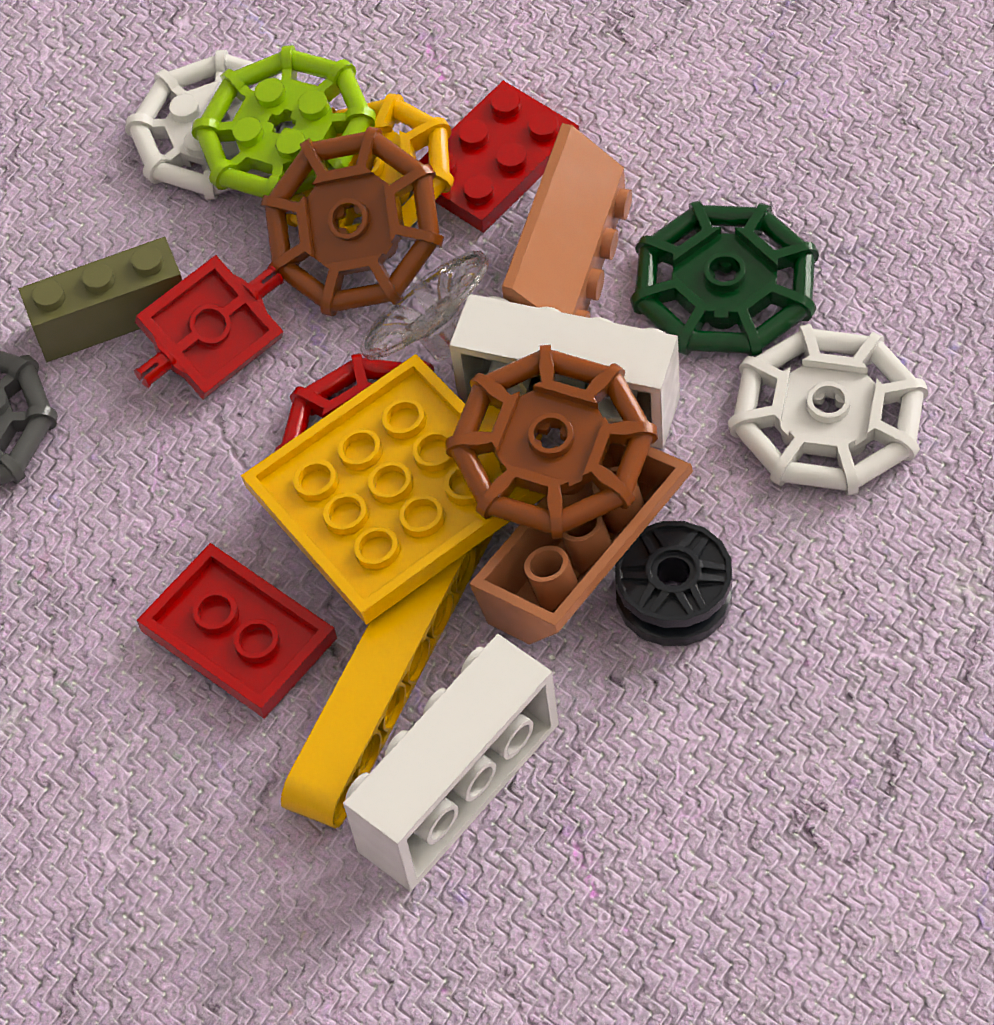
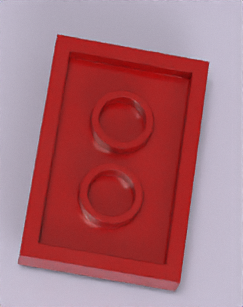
(498, 154)
(237, 630)

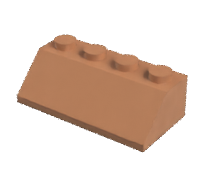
(569, 228)
(542, 581)

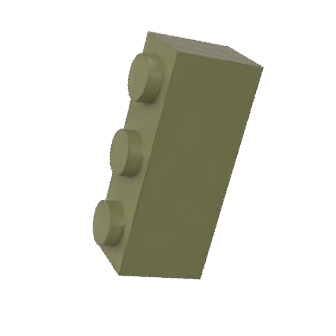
(98, 298)

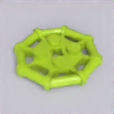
(272, 104)

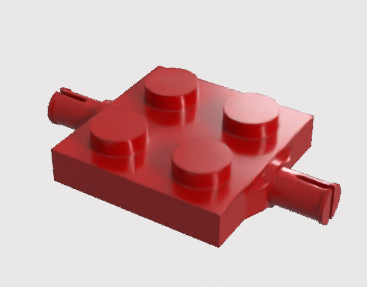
(209, 326)

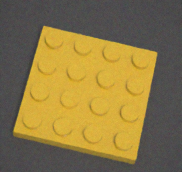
(377, 492)

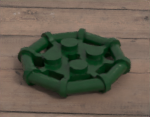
(731, 301)

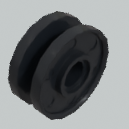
(679, 612)

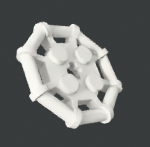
(177, 126)
(822, 433)

